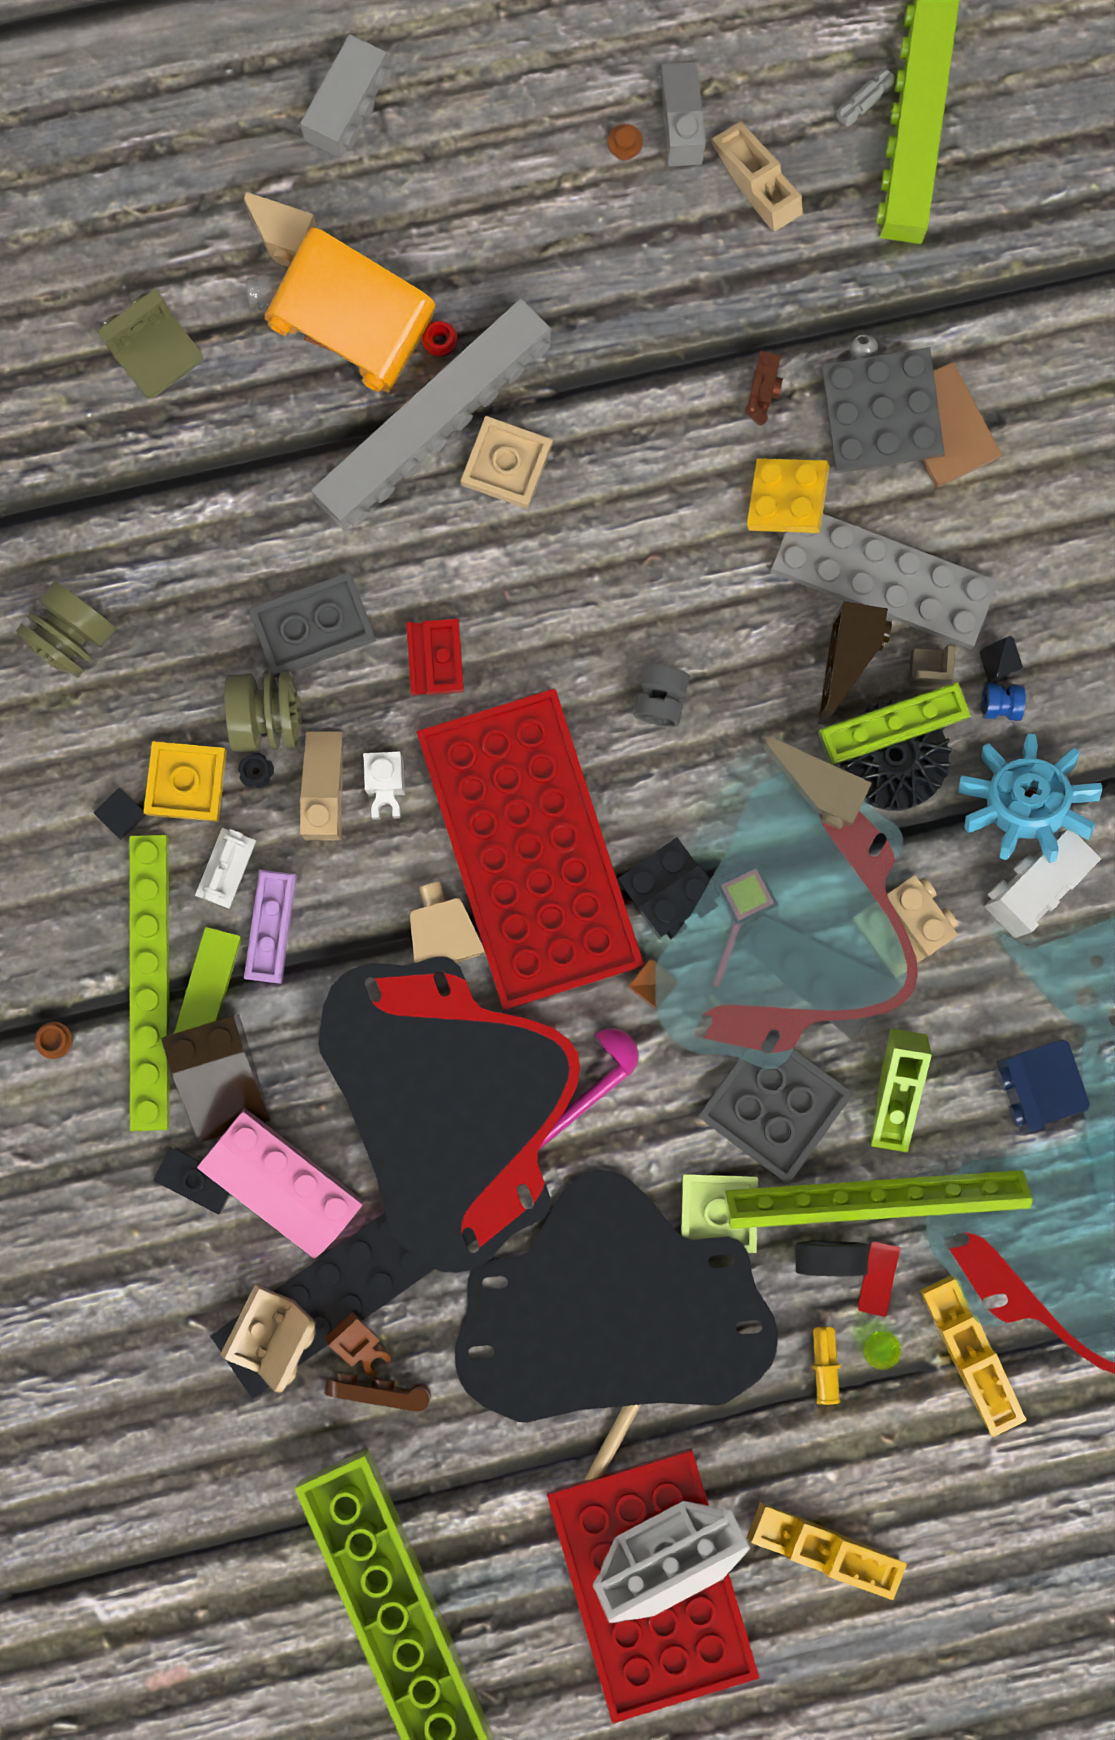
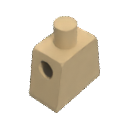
(443, 928)

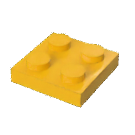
(788, 495)
(185, 781)

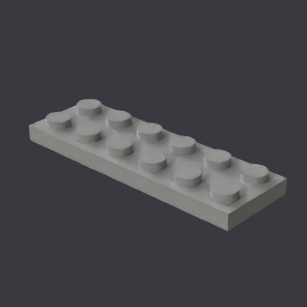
(889, 575)

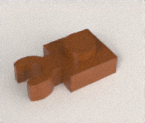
(357, 1342)

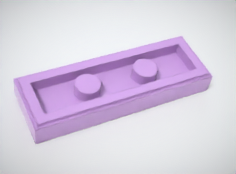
(270, 926)

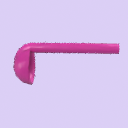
(625, 1053)

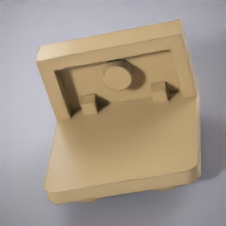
(270, 1337)

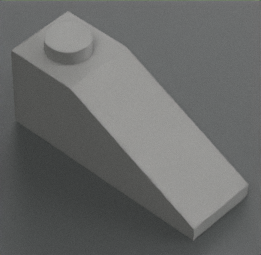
(683, 114)

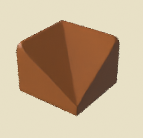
(645, 984)

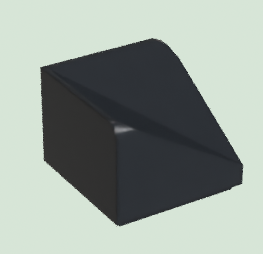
(1001, 660)

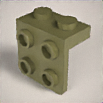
(150, 344)

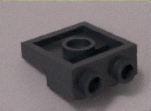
(666, 888)

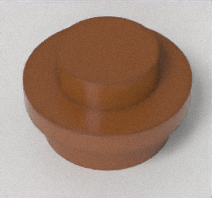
(625, 141)
(53, 1040)

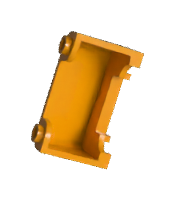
(351, 308)

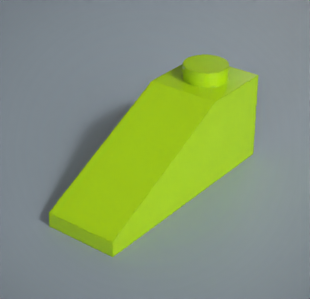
(900, 1089)

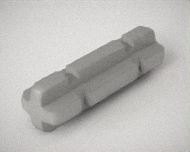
(865, 97)

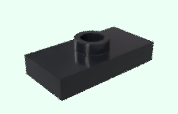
(183, 1177)

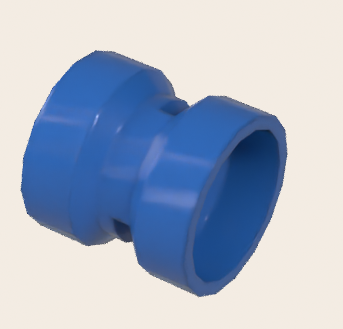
(1003, 701)

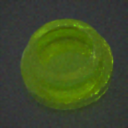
(882, 1350)

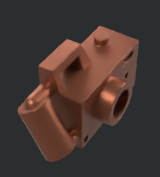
(764, 387)

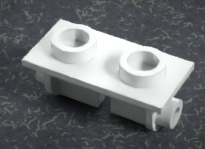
(225, 867)

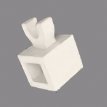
(384, 780)

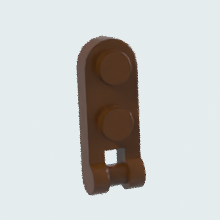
(378, 1392)

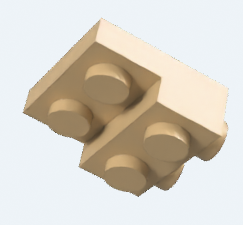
(921, 917)

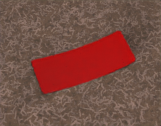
(878, 1282)

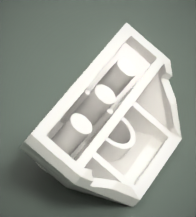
(668, 1560)

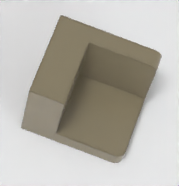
(932, 667)

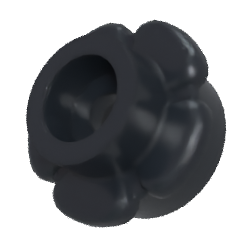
(246, 768)

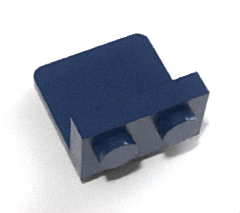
(1042, 1085)

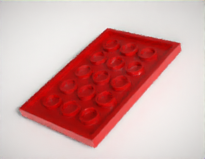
(661, 1657)

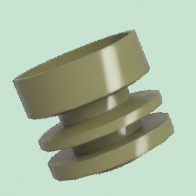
(65, 630)
(261, 712)

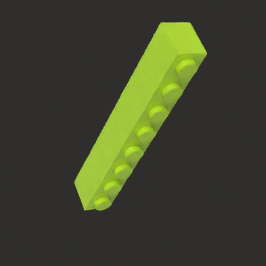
(917, 120)

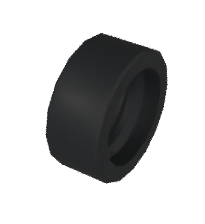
(831, 1258)

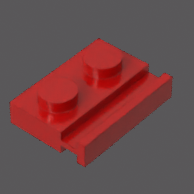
(435, 657)

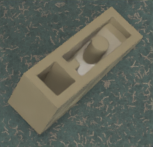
(825, 787)

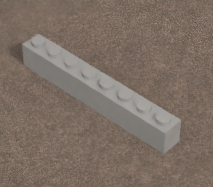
(432, 415)

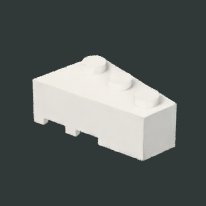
(1040, 884)

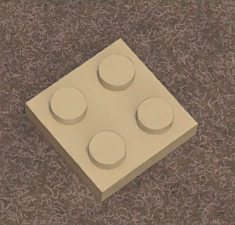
(506, 462)

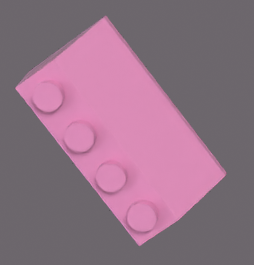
(280, 1184)

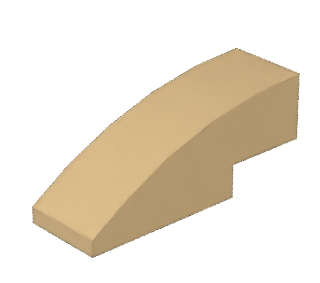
(758, 176)

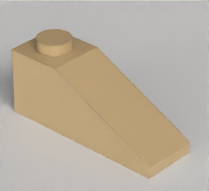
(322, 787)

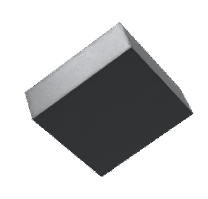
(120, 813)

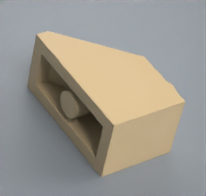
(279, 226)

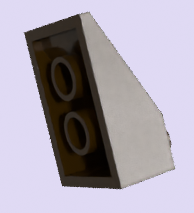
(854, 640)
(215, 1075)

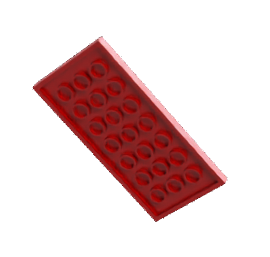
(530, 849)

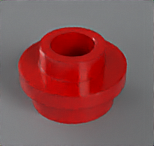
(437, 329)

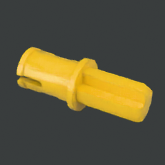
(826, 1365)

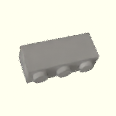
(346, 96)

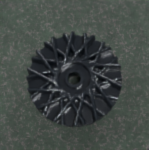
(906, 782)

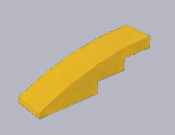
(973, 1356)
(826, 1551)

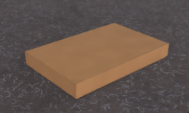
(964, 431)

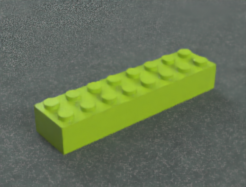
(390, 1603)

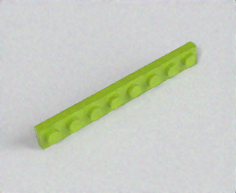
(149, 982)
(877, 1199)

